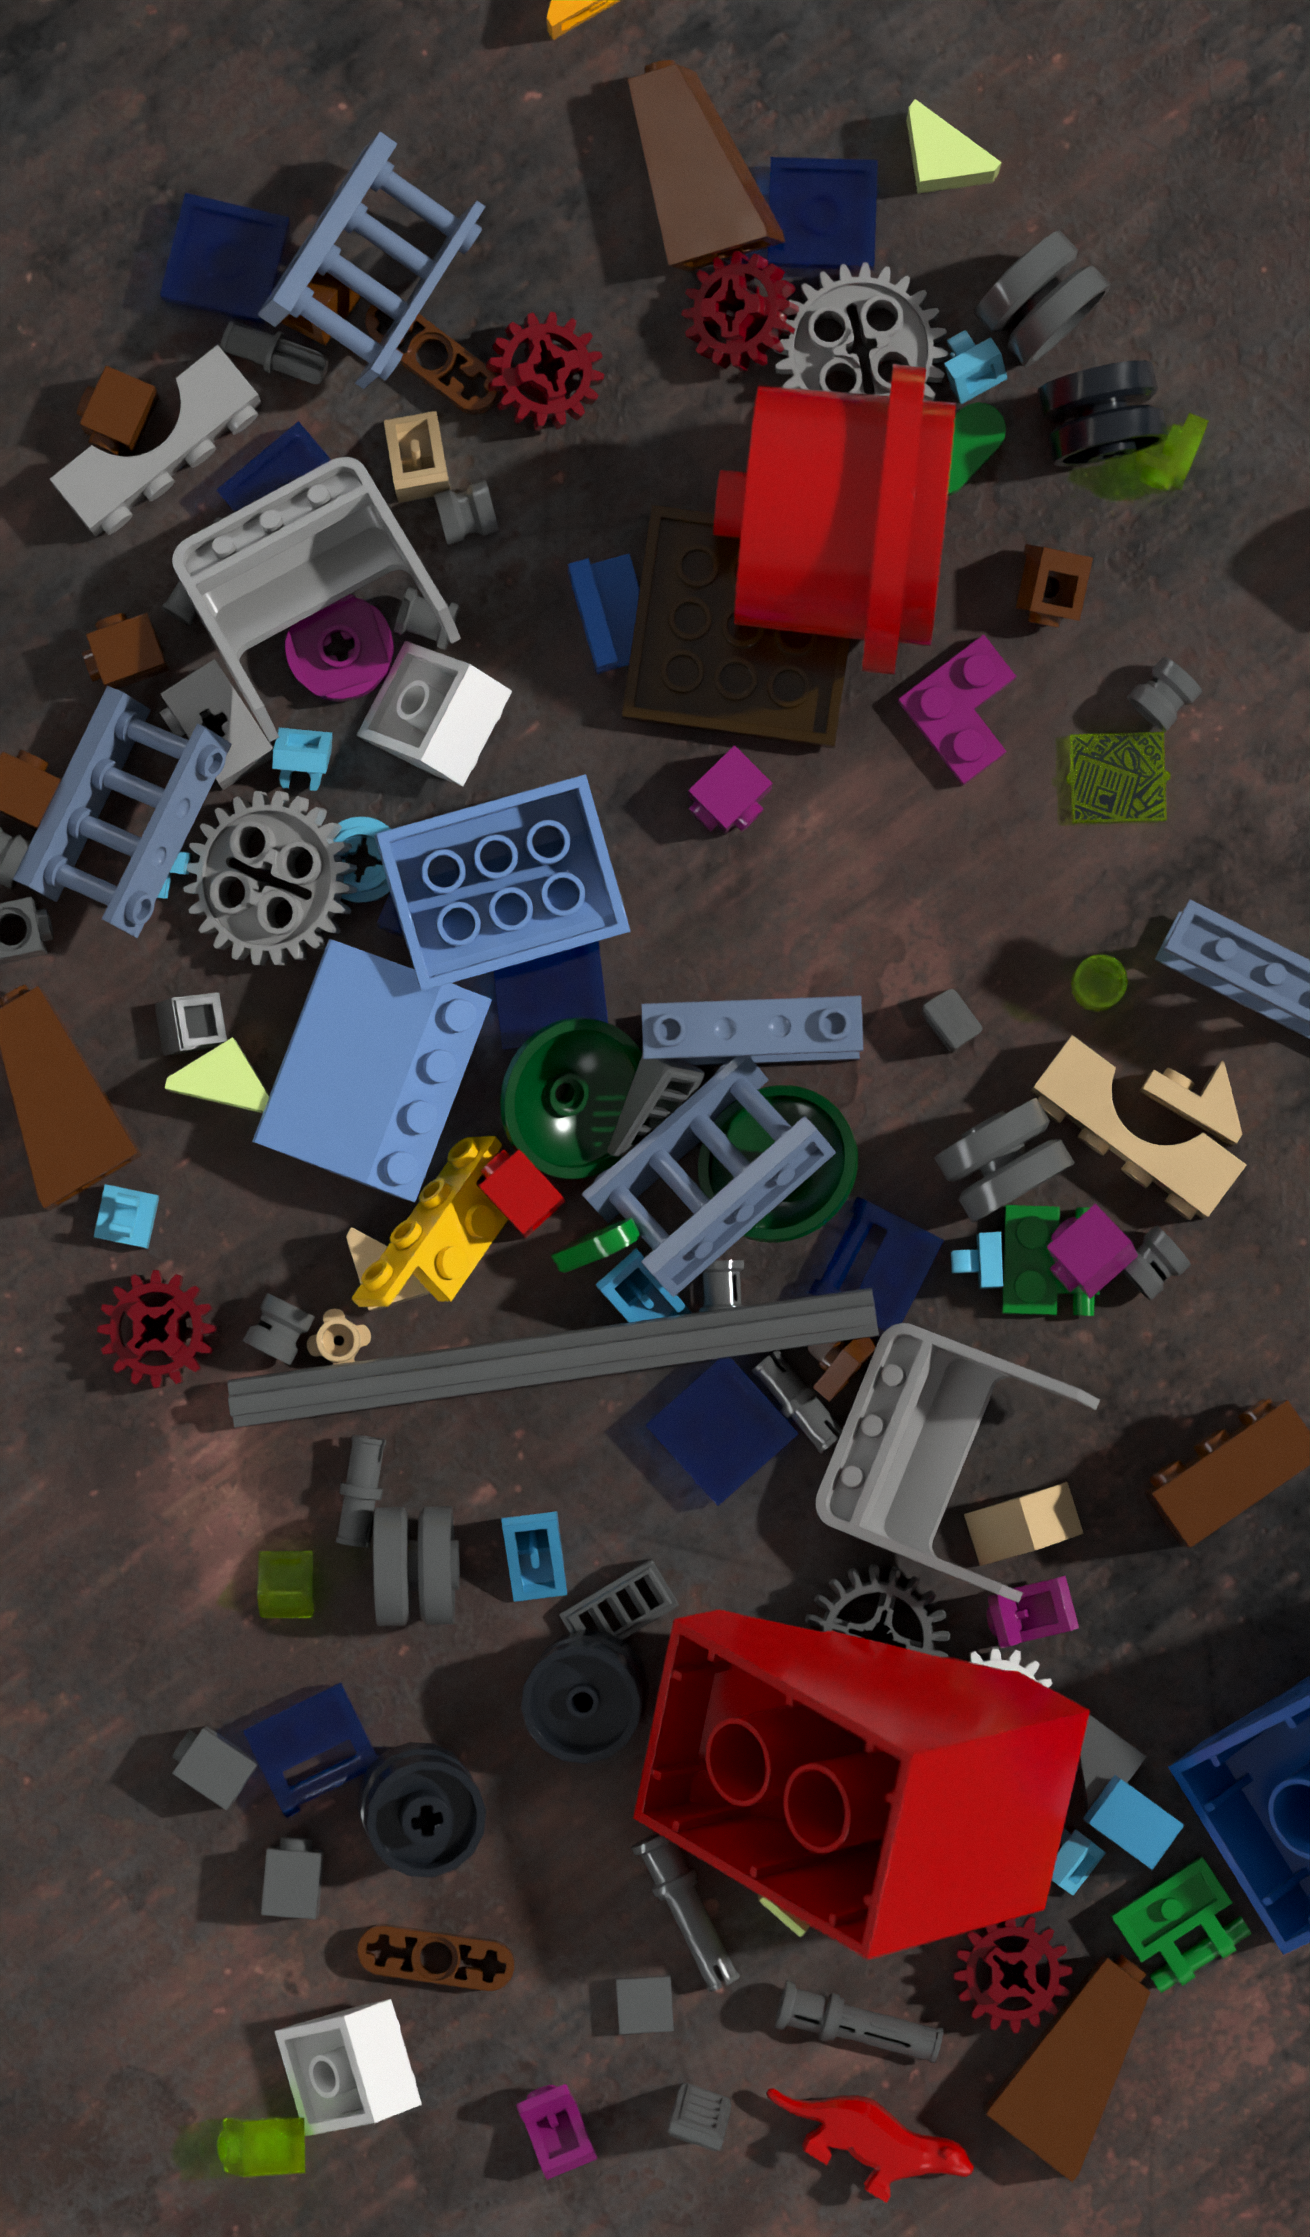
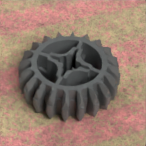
(889, 1592)

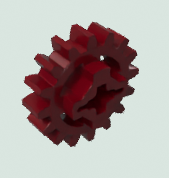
(745, 317)
(565, 363)
(173, 1346)
(994, 1991)

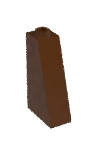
(696, 172)
(60, 1106)
(1070, 2070)

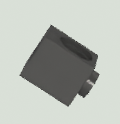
(38, 930)
(213, 1766)
(293, 1879)

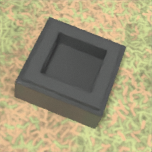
(644, 2004)

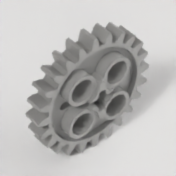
(907, 341)
(253, 923)

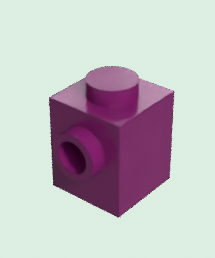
(729, 793)
(1089, 1251)

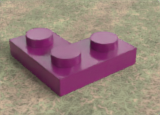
(946, 707)

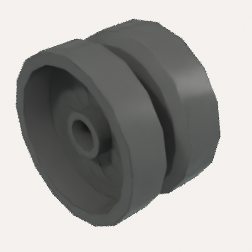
(1035, 292)
(1001, 1156)
(415, 1565)

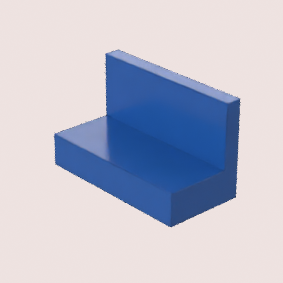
(608, 607)

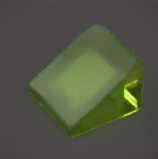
(285, 1584)

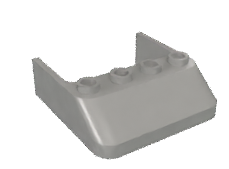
(293, 559)
(912, 1440)

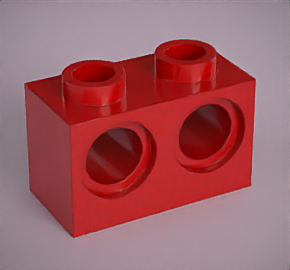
(520, 1191)

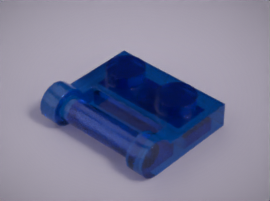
(896, 1268)
(304, 1733)

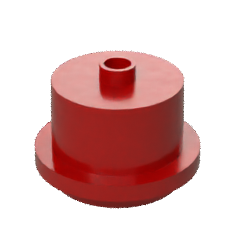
(842, 514)

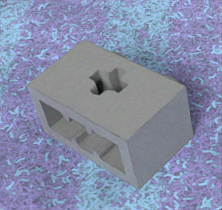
(208, 694)

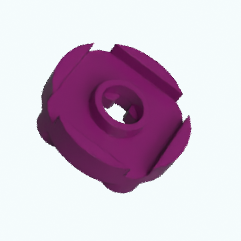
(366, 663)

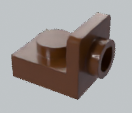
(840, 1363)

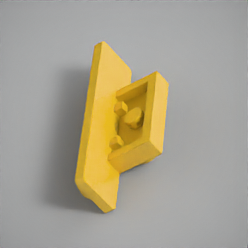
(442, 1234)

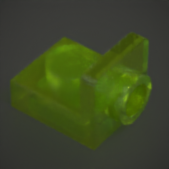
(1181, 447)
(262, 2146)

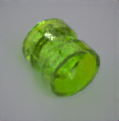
(1091, 987)

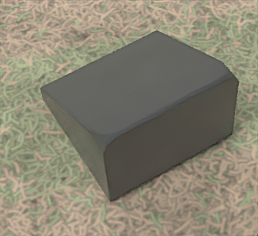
(951, 1020)
(190, 1023)

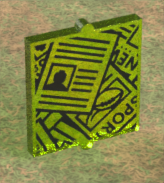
(1118, 777)

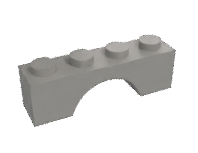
(107, 486)

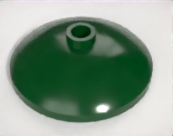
(574, 1132)
(820, 1194)

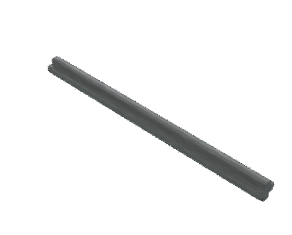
(553, 1357)

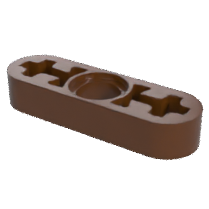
(455, 390)
(397, 1938)

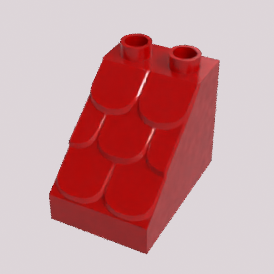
(860, 1778)

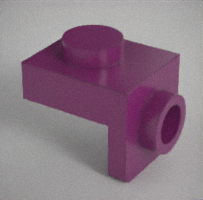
(1041, 1612)
(556, 2130)

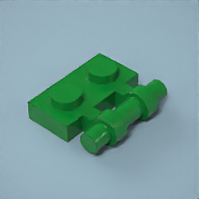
(1027, 1280)
(1172, 1910)

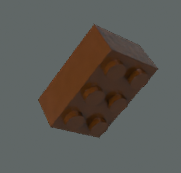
(1230, 1471)

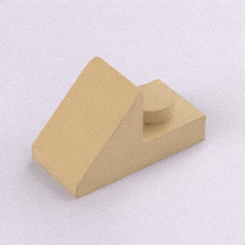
(1211, 1110)

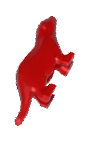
(874, 2139)

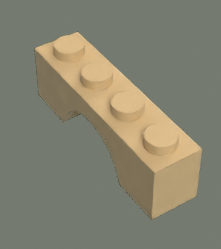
(1081, 1090)

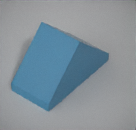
(637, 1292)
(534, 1556)
(1133, 1822)

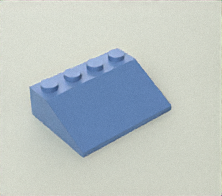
(502, 882)
(371, 1071)

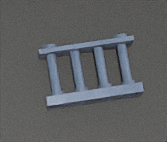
(322, 256)
(83, 793)
(1240, 965)
(763, 1029)
(739, 1205)

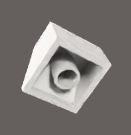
(434, 712)
(348, 2068)

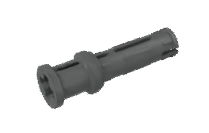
(675, 1884)
(833, 2018)

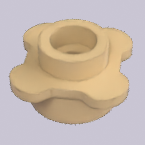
(335, 1324)

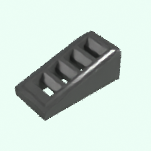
(656, 1082)
(655, 1582)
(699, 2117)

